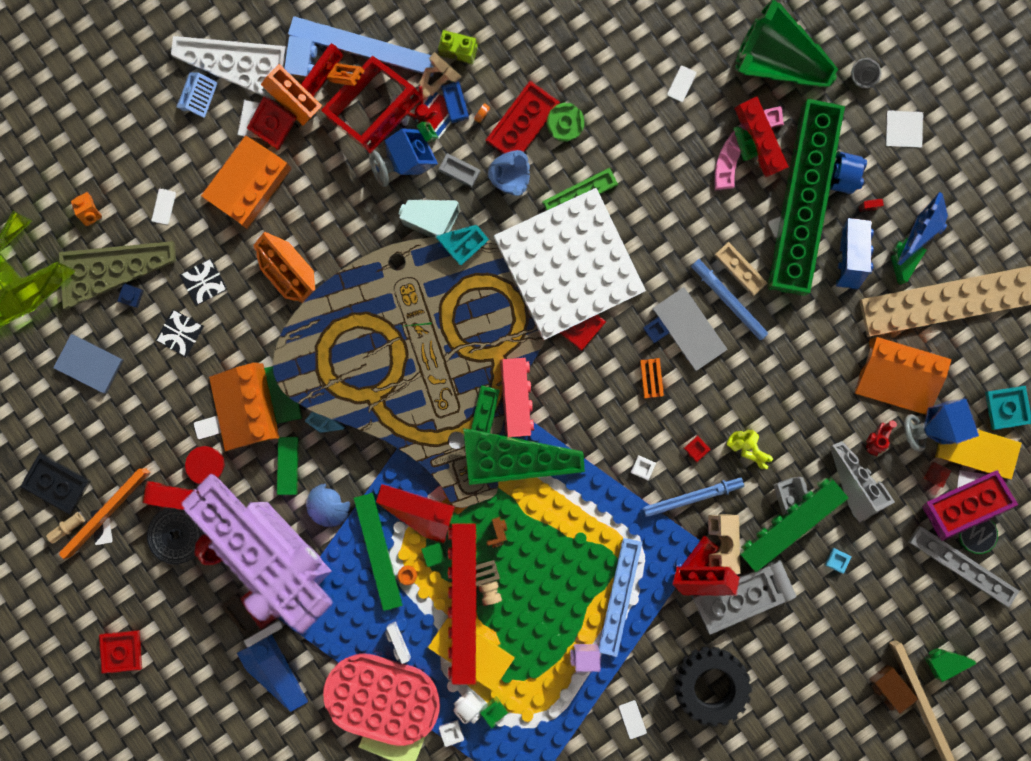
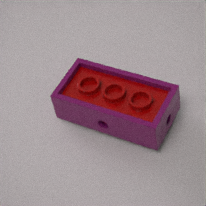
(969, 505)

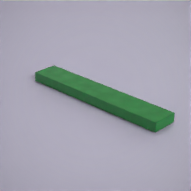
(378, 551)

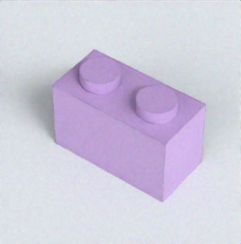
(585, 657)

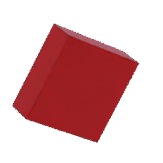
(871, 205)
(696, 448)

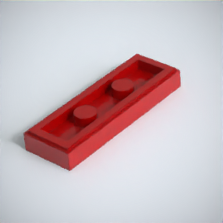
(321, 70)

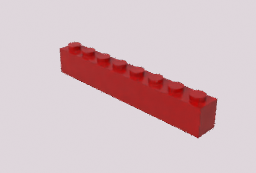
(463, 603)

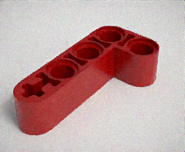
(165, 496)

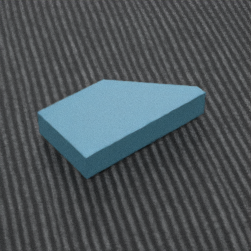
(323, 423)

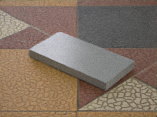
(689, 329)

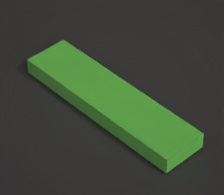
(602, 181)

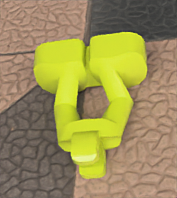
(748, 440)

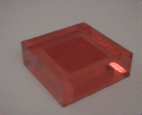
(937, 474)

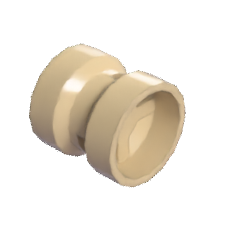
(490, 593)

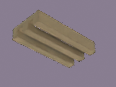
(494, 570)

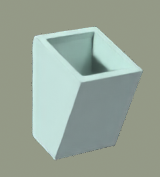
(429, 216)

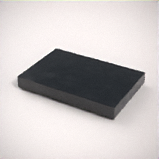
(55, 483)

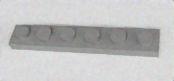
(963, 566)

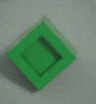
(493, 711)

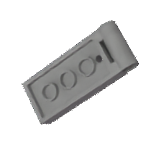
(751, 598)

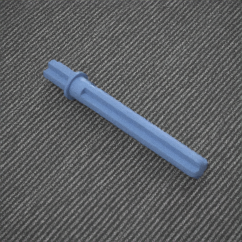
(729, 299)
(717, 489)

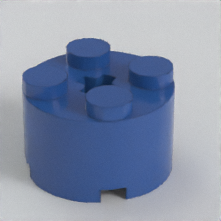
(848, 173)

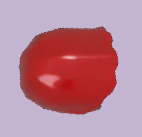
(204, 553)

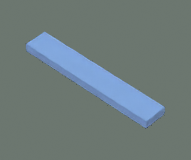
(620, 597)

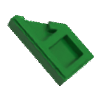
(746, 143)

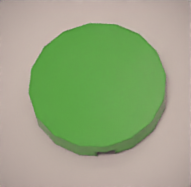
(565, 122)

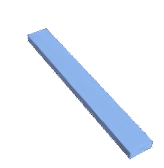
(360, 45)

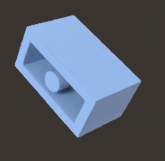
(300, 57)

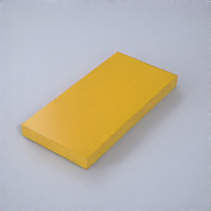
(983, 453)
(490, 658)

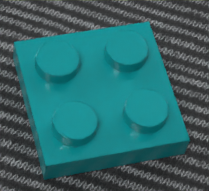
(1008, 407)

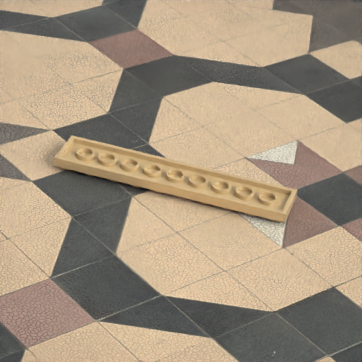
(947, 301)

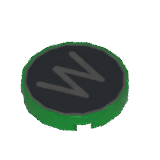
(979, 538)

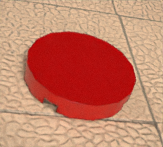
(203, 462)

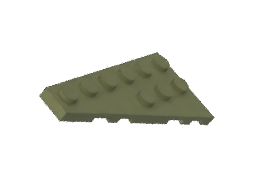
(110, 267)

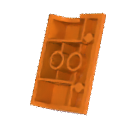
(246, 181)
(902, 375)
(244, 406)

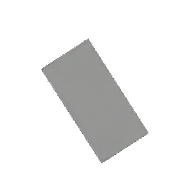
(459, 170)

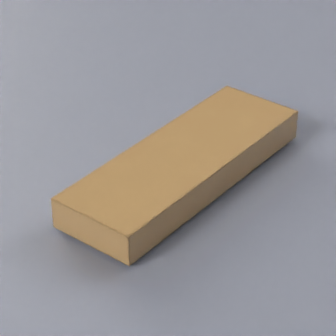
(740, 269)

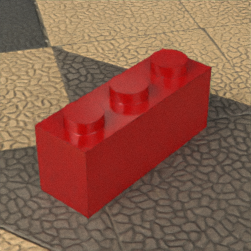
(706, 581)

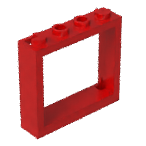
(387, 120)

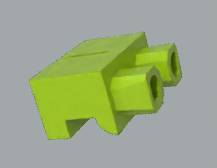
(459, 46)

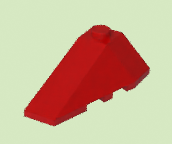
(423, 514)

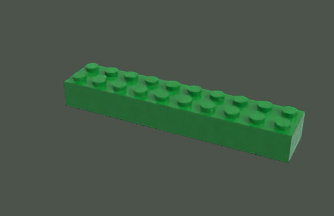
(806, 197)

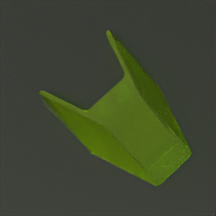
(25, 294)

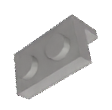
(790, 492)

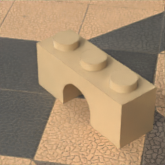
(727, 529)

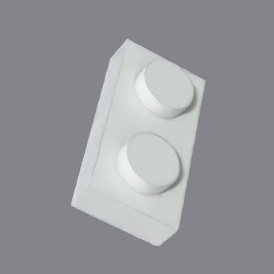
(393, 634)

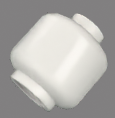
(468, 708)

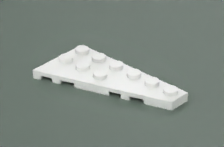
(234, 61)

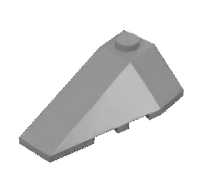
(864, 493)

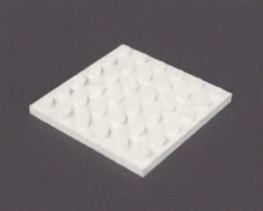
(569, 263)

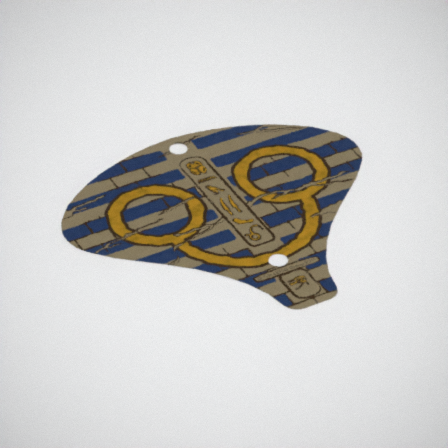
(410, 381)

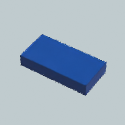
(455, 102)

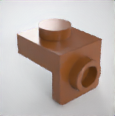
(500, 528)

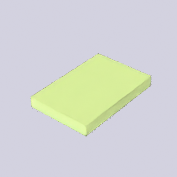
(392, 752)

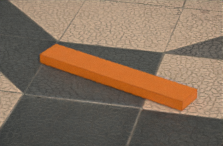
(104, 513)

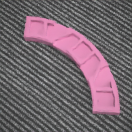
(730, 152)

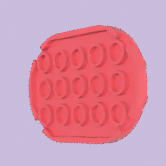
(381, 699)

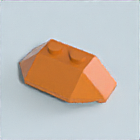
(284, 267)

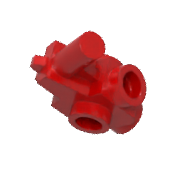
(879, 441)

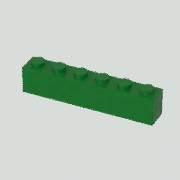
(793, 524)

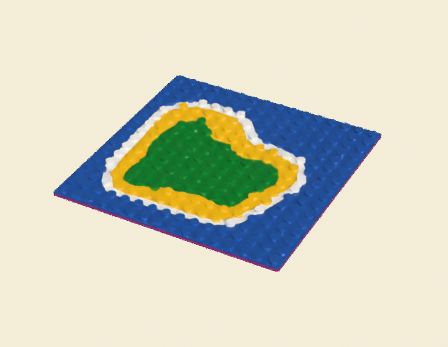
(552, 591)

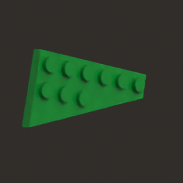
(506, 458)

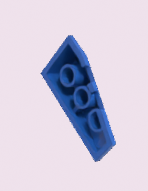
(926, 227)
(272, 671)

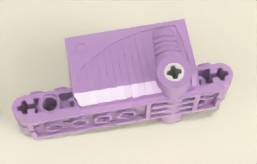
(263, 554)

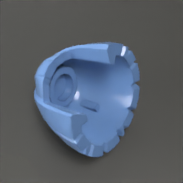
(510, 172)
(325, 506)

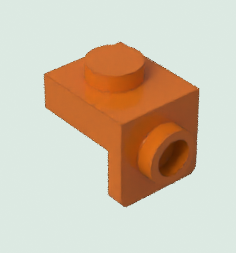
(85, 209)

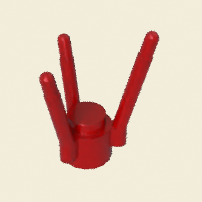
(421, 111)

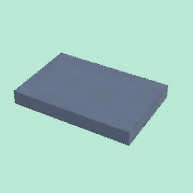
(88, 363)

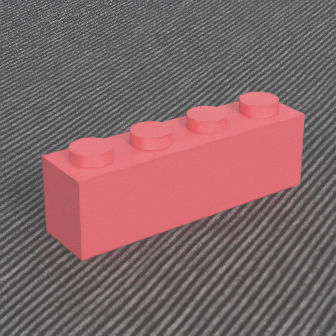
(515, 397)

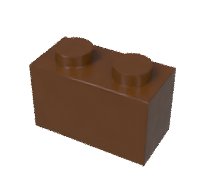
(893, 689)

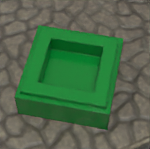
(427, 131)
(433, 554)

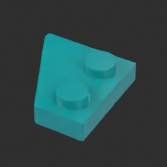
(462, 242)

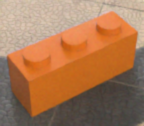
(291, 94)

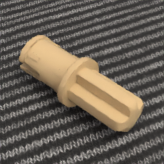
(65, 528)

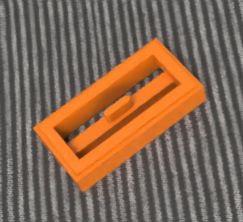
(344, 77)
(652, 382)

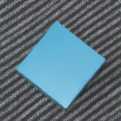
(837, 560)

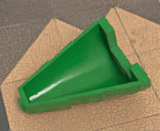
(783, 51)

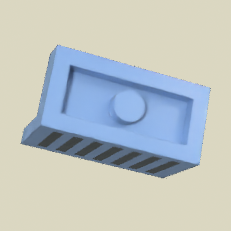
(197, 94)

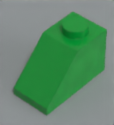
(904, 271)
(947, 664)

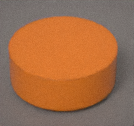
(482, 113)
(407, 575)

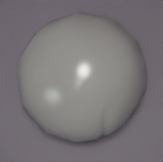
(866, 73)

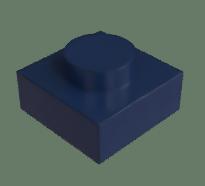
(130, 295)
(656, 330)

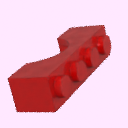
(755, 121)

